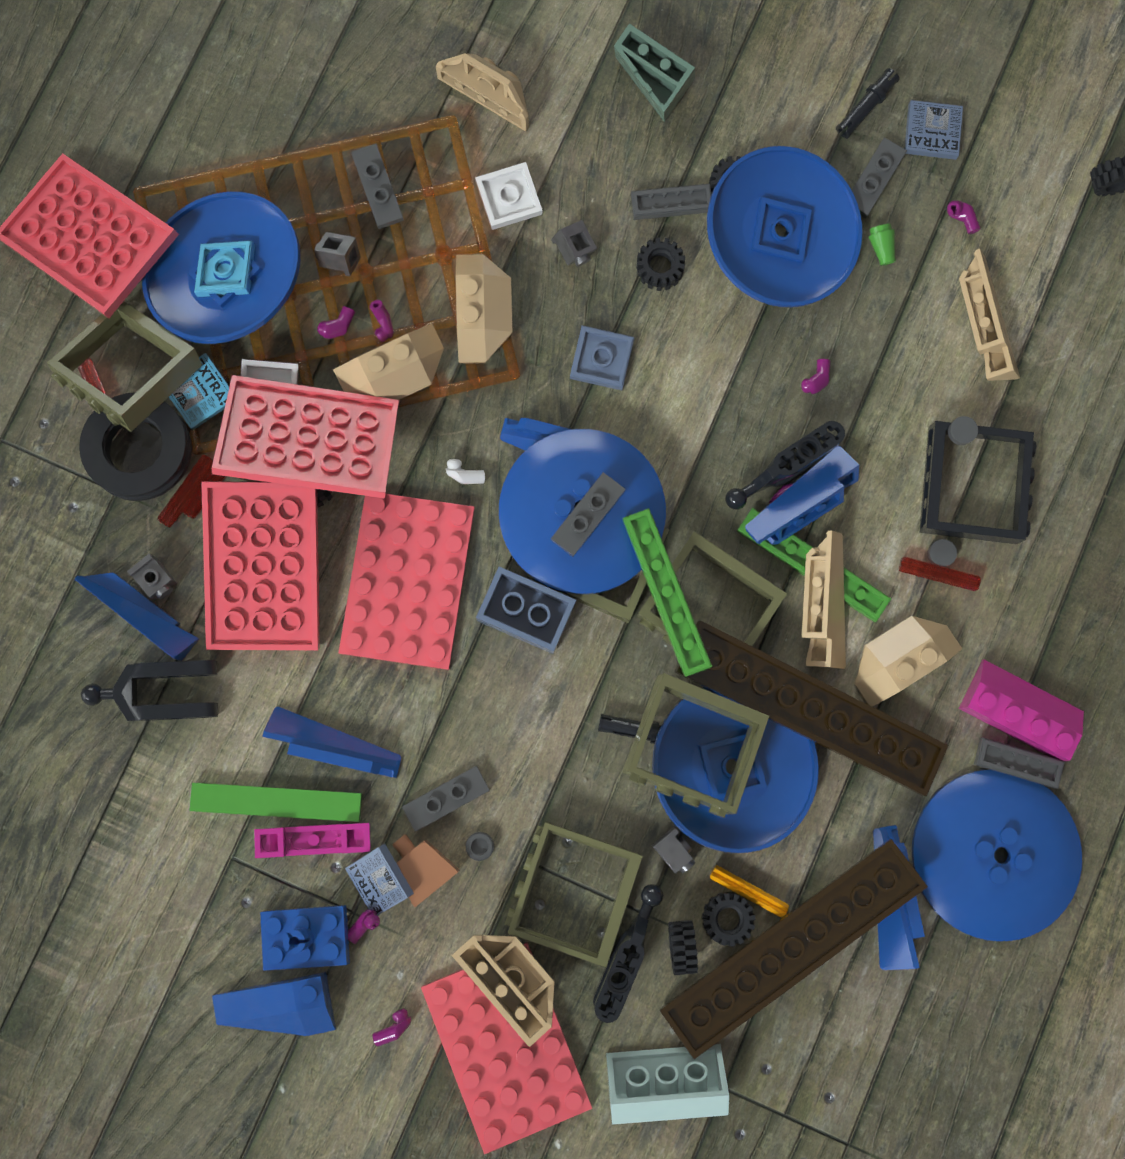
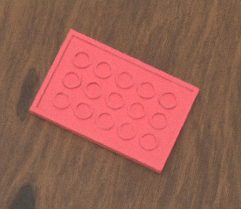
(86, 235)
(306, 437)
(260, 566)
(407, 581)
(502, 1080)

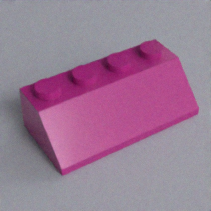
(1024, 711)

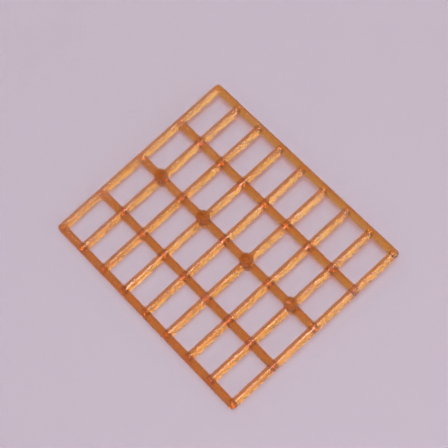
(364, 272)

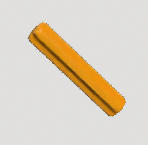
(749, 891)

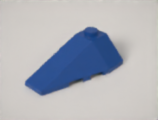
(284, 1006)

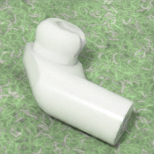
(464, 476)

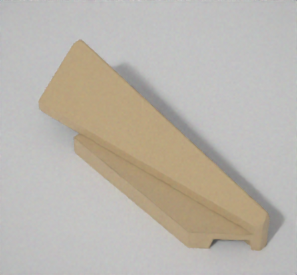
(987, 320)
(824, 604)

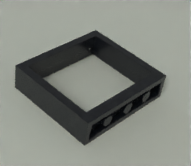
(932, 486)

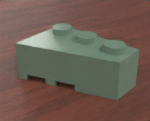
(654, 69)

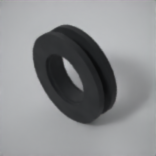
(142, 485)

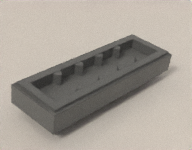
(877, 175)
(377, 186)
(670, 201)
(588, 514)
(1019, 763)
(445, 798)

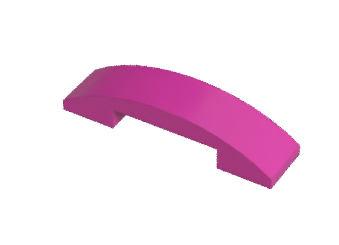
(312, 840)

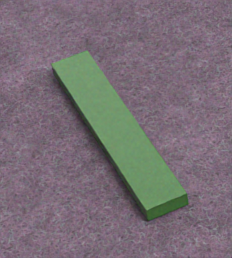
(793, 552)
(667, 593)
(275, 802)

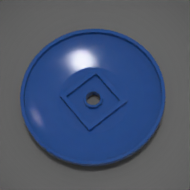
(811, 203)
(221, 219)
(543, 493)
(778, 792)
(957, 862)

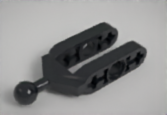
(775, 477)
(125, 691)
(651, 897)

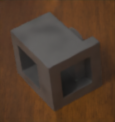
(575, 243)
(338, 252)
(146, 568)
(674, 851)

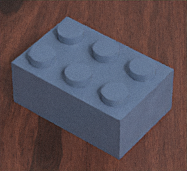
(526, 610)

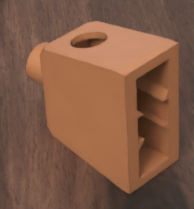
(423, 868)

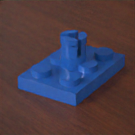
(305, 937)

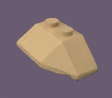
(486, 85)
(481, 308)
(395, 367)
(903, 657)
(511, 982)

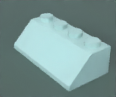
(666, 1085)

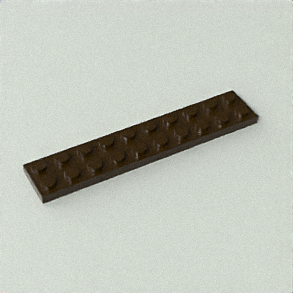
(818, 711)
(792, 948)

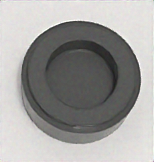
(963, 430)
(942, 553)
(479, 846)

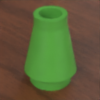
(883, 243)

